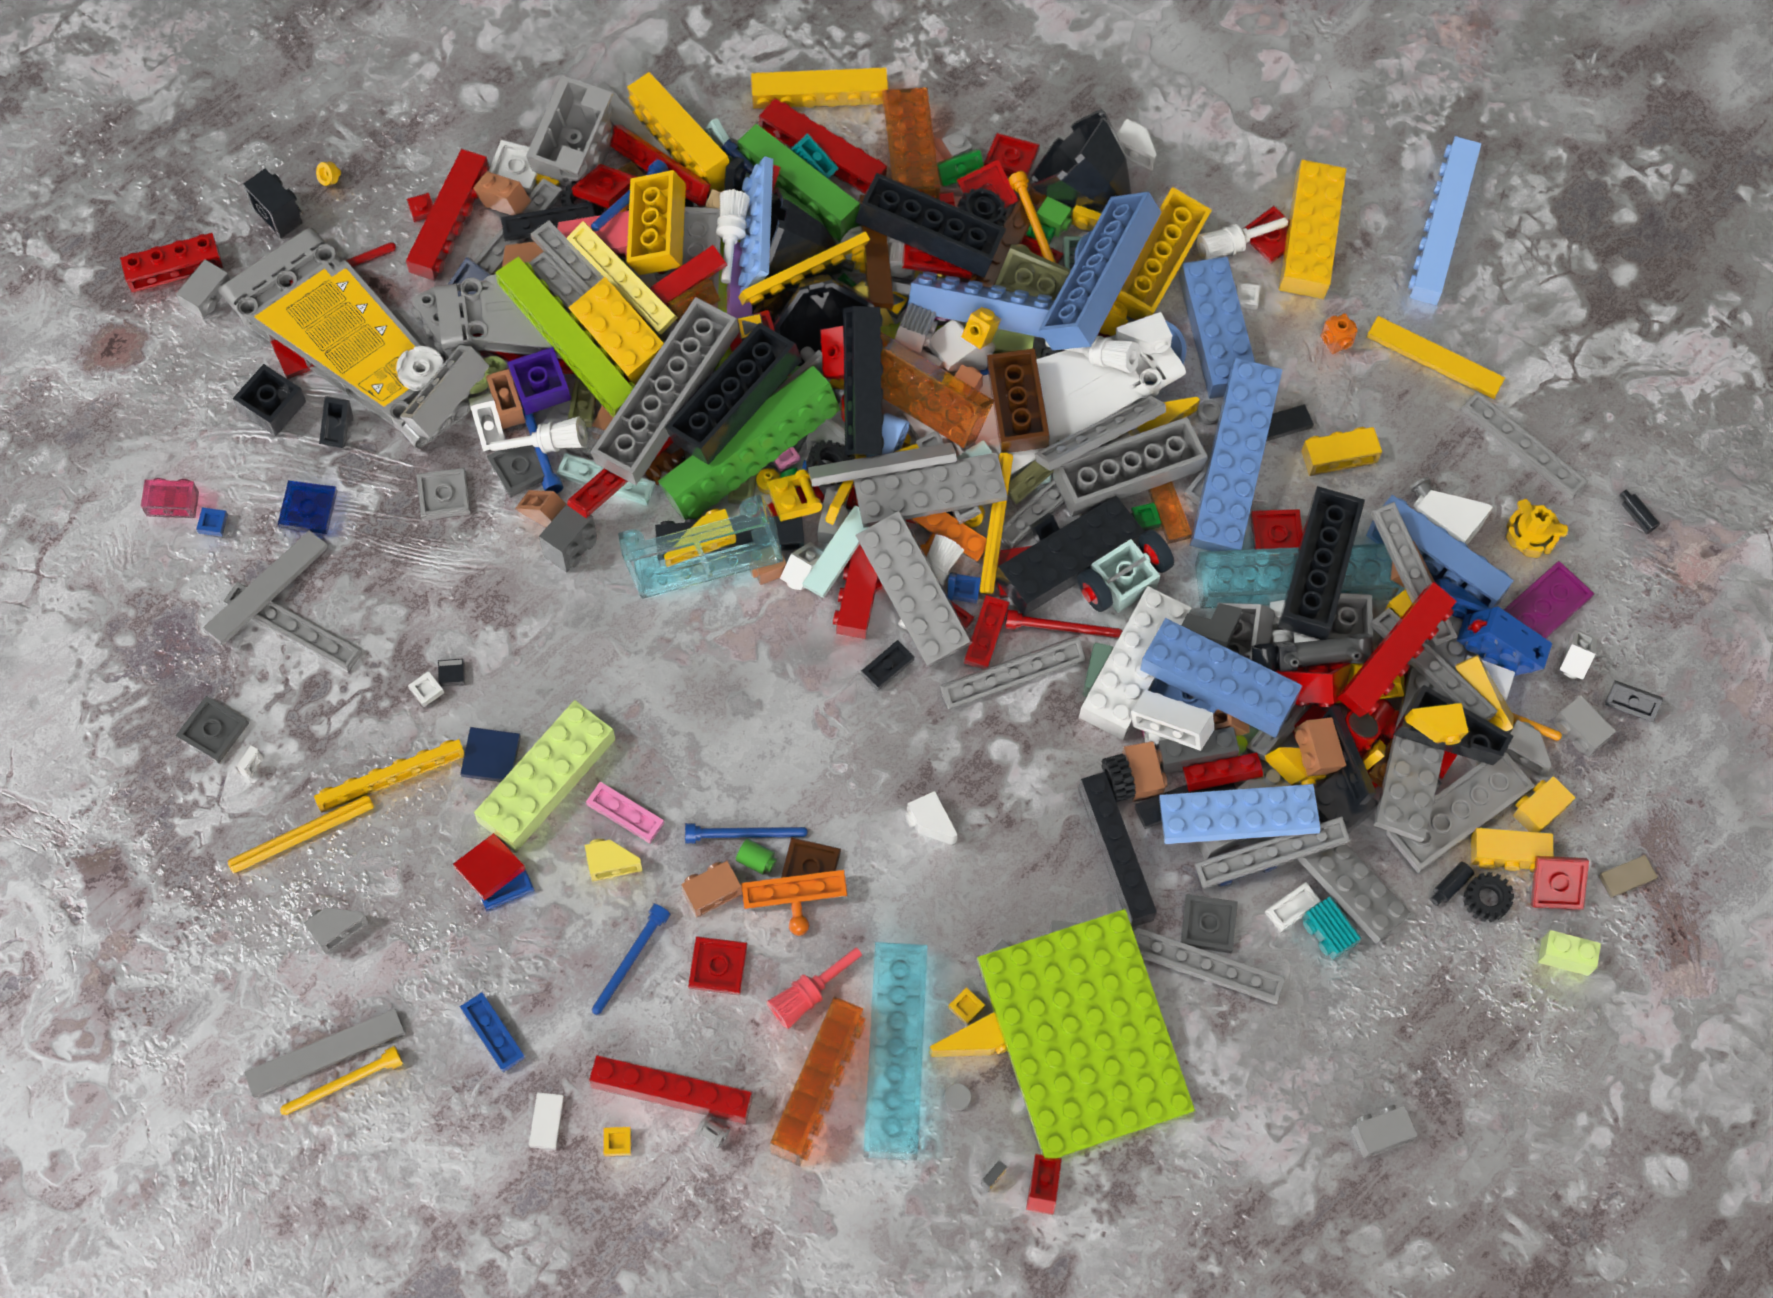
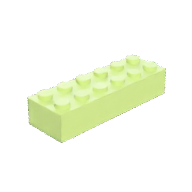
(545, 776)

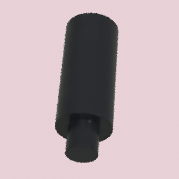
(1639, 512)
(1452, 883)

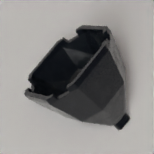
(1084, 166)
(797, 236)
(815, 307)

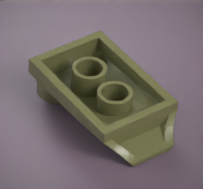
(1031, 273)

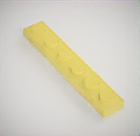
(622, 278)

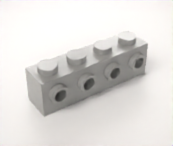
(426, 310)
(445, 391)

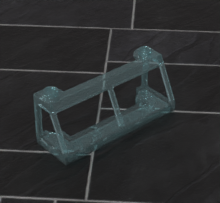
(655, 580)

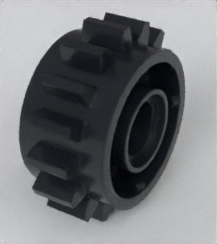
(985, 205)

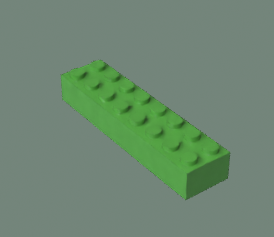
(766, 435)

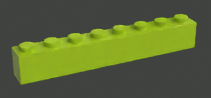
(564, 334)

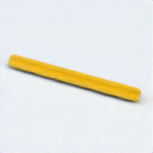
(995, 531)
(300, 834)

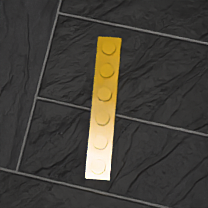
(797, 272)
(381, 778)

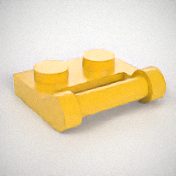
(786, 498)

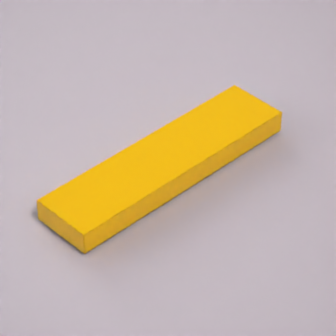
(840, 499)

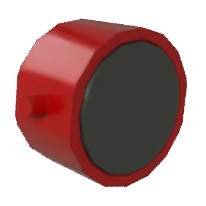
(1363, 730)

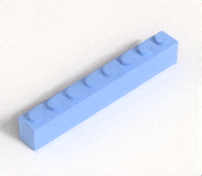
(1445, 220)

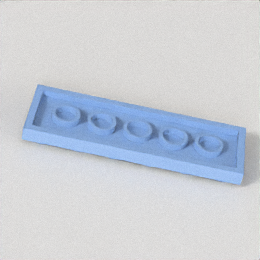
(756, 243)
(1239, 814)

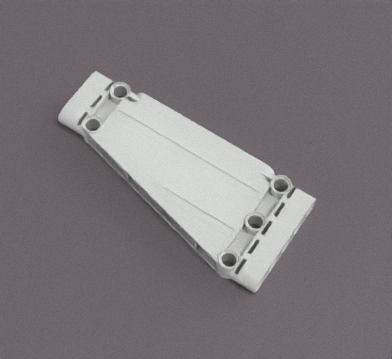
(1075, 397)

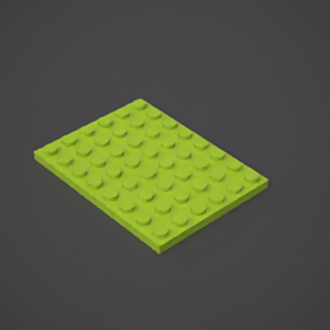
(1085, 1034)

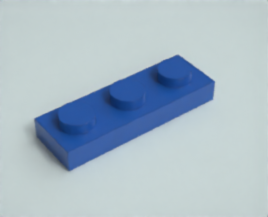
(492, 1032)

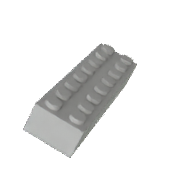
(664, 389)

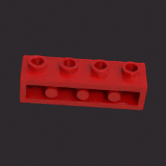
(169, 262)

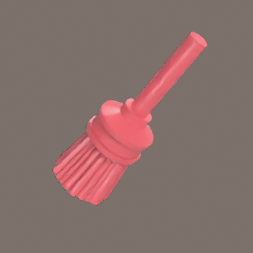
(806, 992)

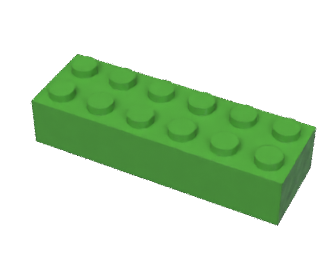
(803, 181)

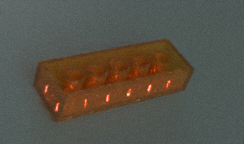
(910, 139)
(932, 394)
(816, 1082)

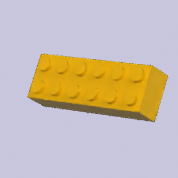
(678, 131)
(1312, 229)
(1163, 253)

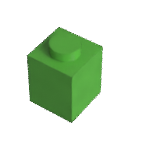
(1055, 215)

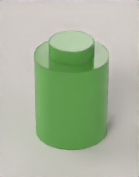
(756, 857)

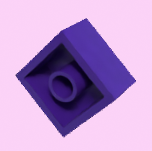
(539, 381)

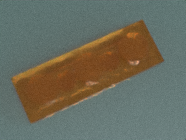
(1170, 512)

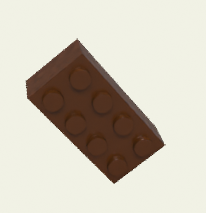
(1018, 401)

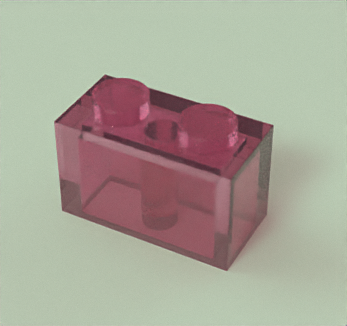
(169, 498)

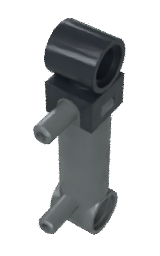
(1290, 655)

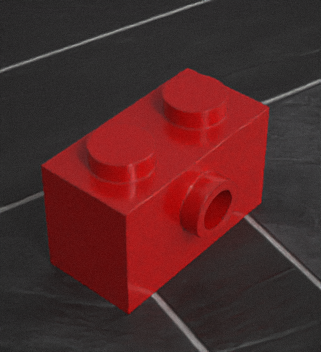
(833, 352)

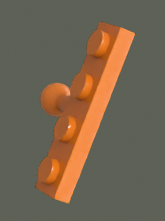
(948, 526)
(794, 891)

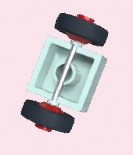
(1126, 572)

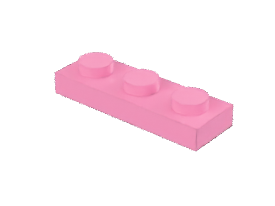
(625, 812)

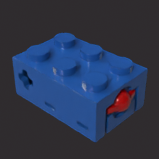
(1504, 641)

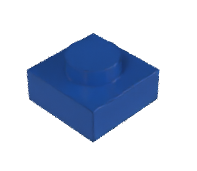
(212, 522)

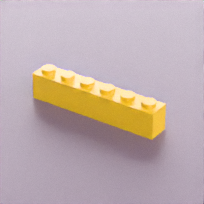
(819, 87)

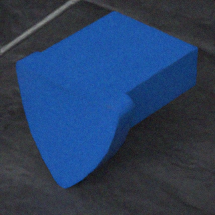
(963, 588)

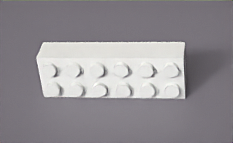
(1121, 679)

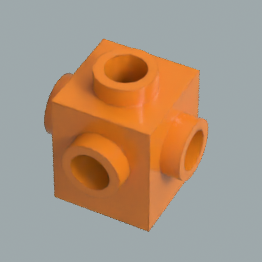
(1339, 333)

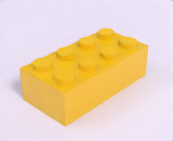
(656, 222)
(617, 329)

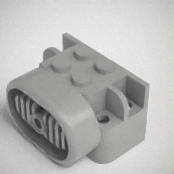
(572, 132)

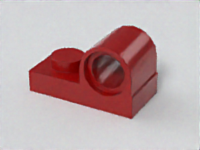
(1044, 1184)

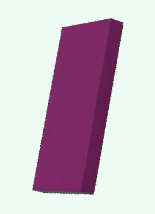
(1550, 600)

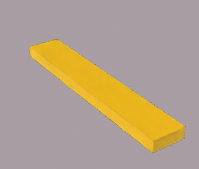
(1435, 357)

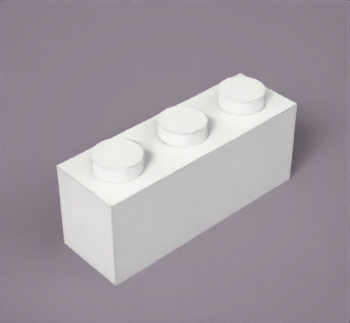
(1172, 719)

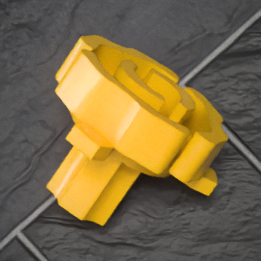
(1535, 527)

